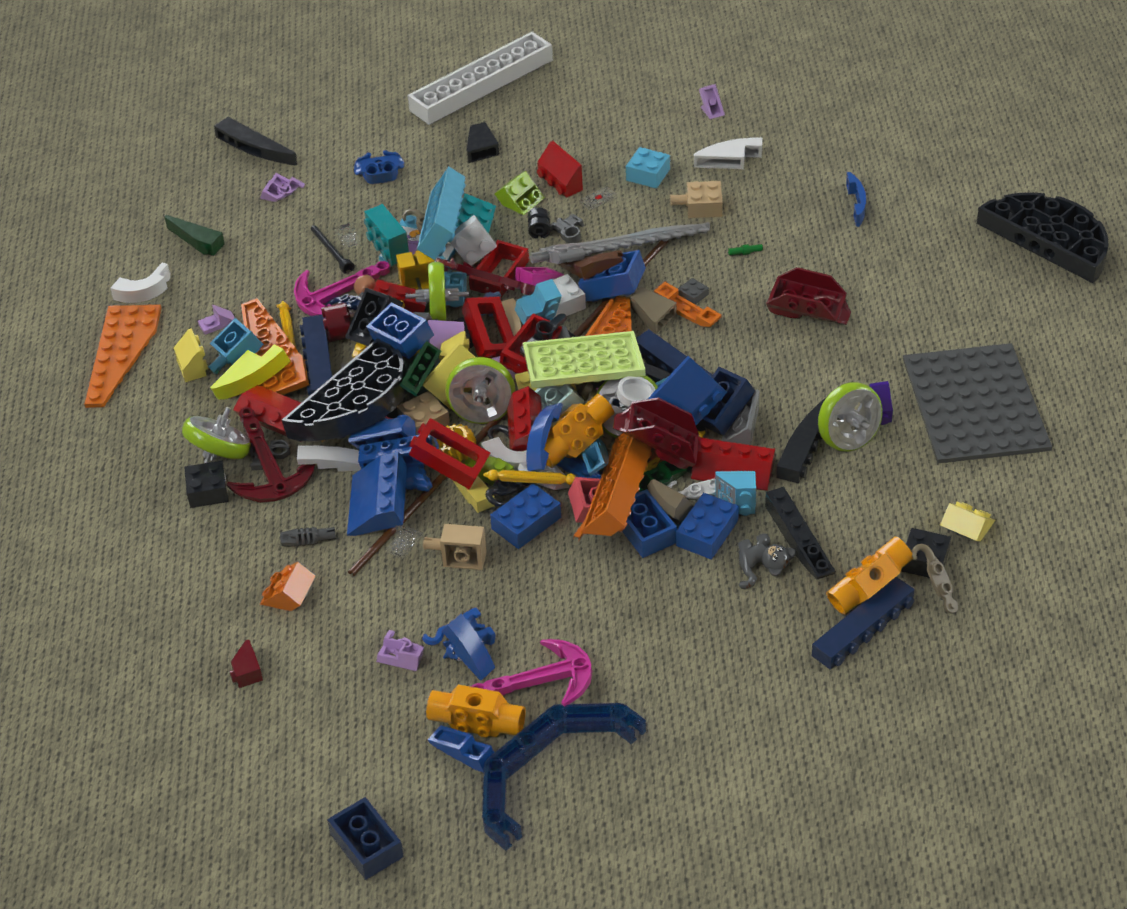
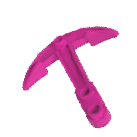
(312, 302)
(576, 666)

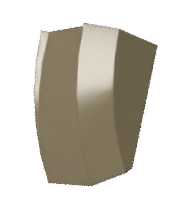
(671, 501)

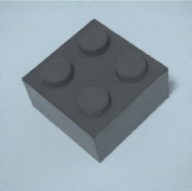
(693, 291)

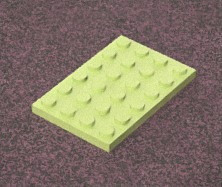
(583, 359)

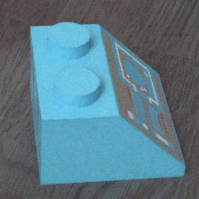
(737, 488)

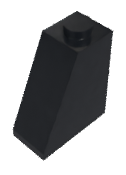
(481, 143)

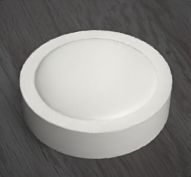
(633, 389)

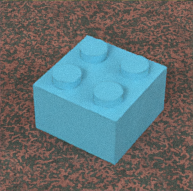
(648, 167)

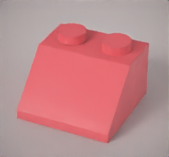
(581, 496)

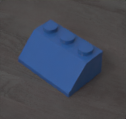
(384, 430)

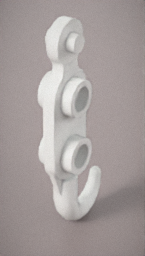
(695, 490)

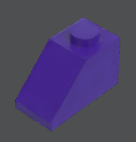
(883, 391)

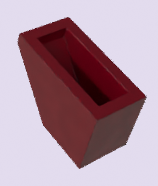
(245, 666)

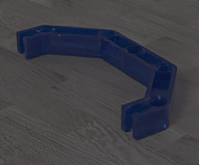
(535, 738)

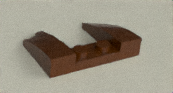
(593, 265)

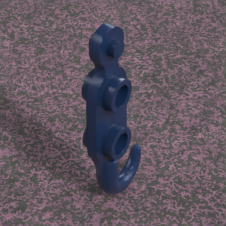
(352, 301)

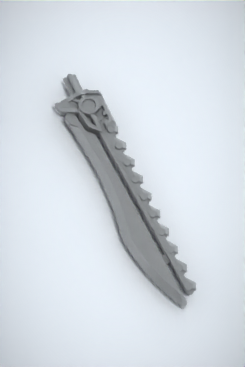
(577, 251)

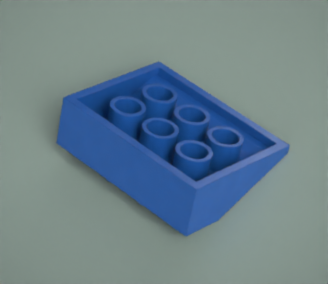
(690, 389)
(378, 495)

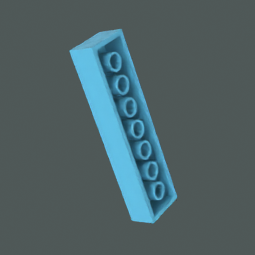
(442, 214)

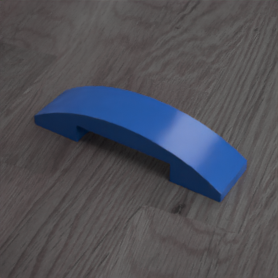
(855, 187)
(535, 454)

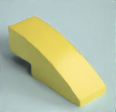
(476, 495)

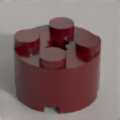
(336, 321)

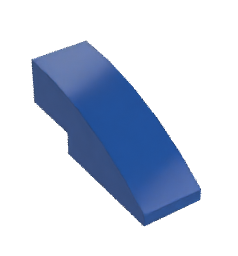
(469, 647)
(461, 747)

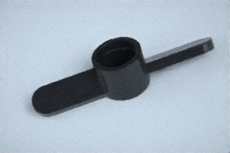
(548, 327)

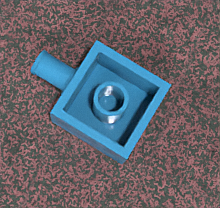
(232, 344)

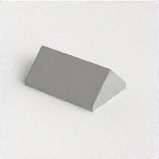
(743, 427)

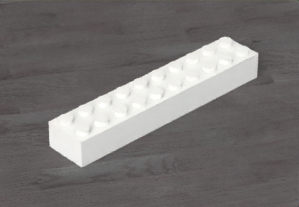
(480, 78)

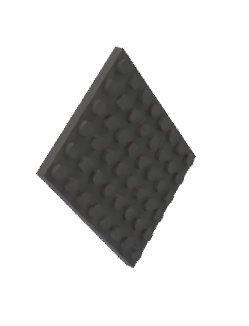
(976, 403)

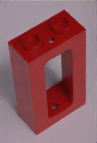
(492, 259)
(472, 313)
(510, 354)
(443, 462)

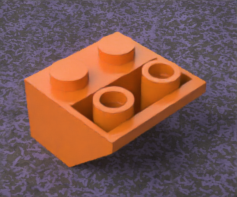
(288, 587)

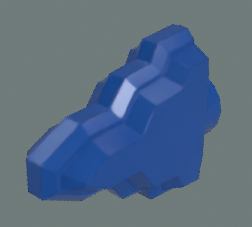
(417, 478)

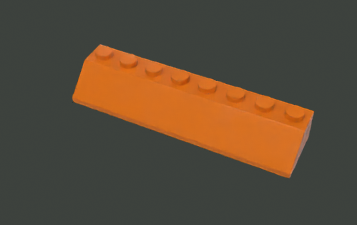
(617, 487)

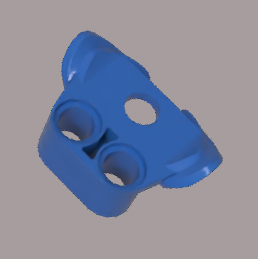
(379, 169)

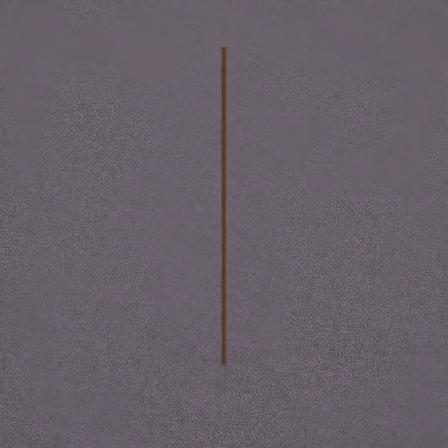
(479, 437)

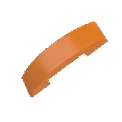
(686, 309)

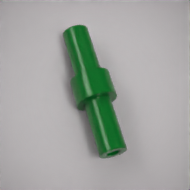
(745, 249)

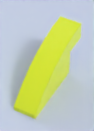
(249, 372)

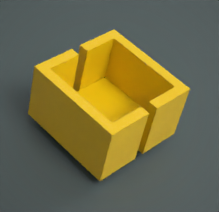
(413, 266)

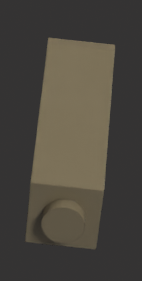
(652, 308)

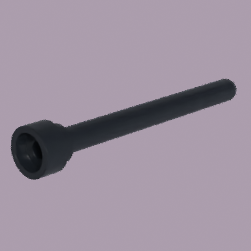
(344, 264)

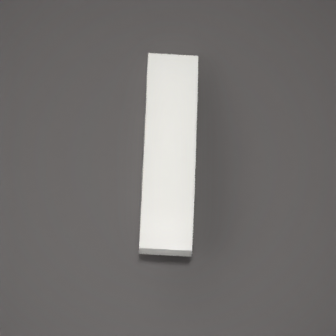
(329, 457)

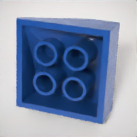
(616, 280)

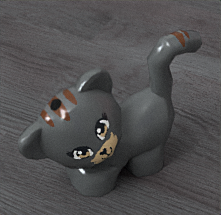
(773, 557)

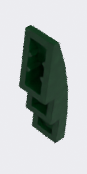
(664, 473)

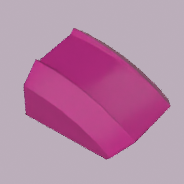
(535, 275)

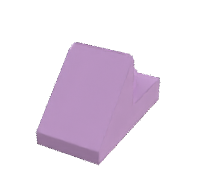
(711, 101)
(217, 321)

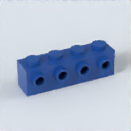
(371, 451)

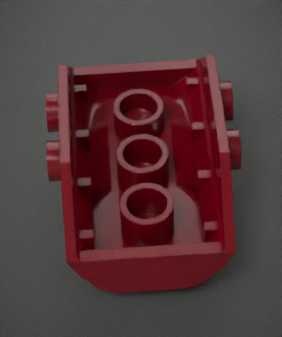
(809, 294)
(662, 427)

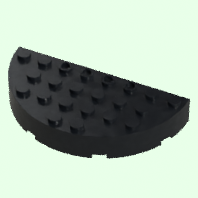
(1051, 229)
(352, 398)

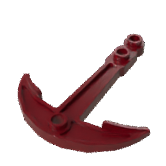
(466, 268)
(273, 474)

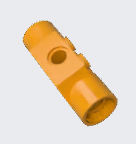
(577, 429)
(871, 576)
(476, 711)

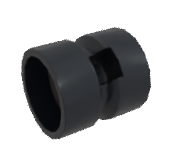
(538, 222)

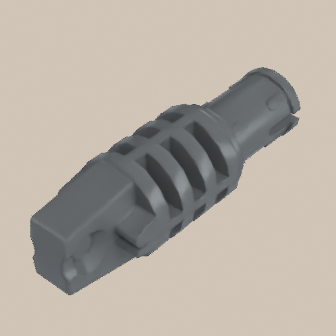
(306, 536)

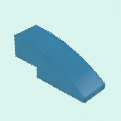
(595, 456)

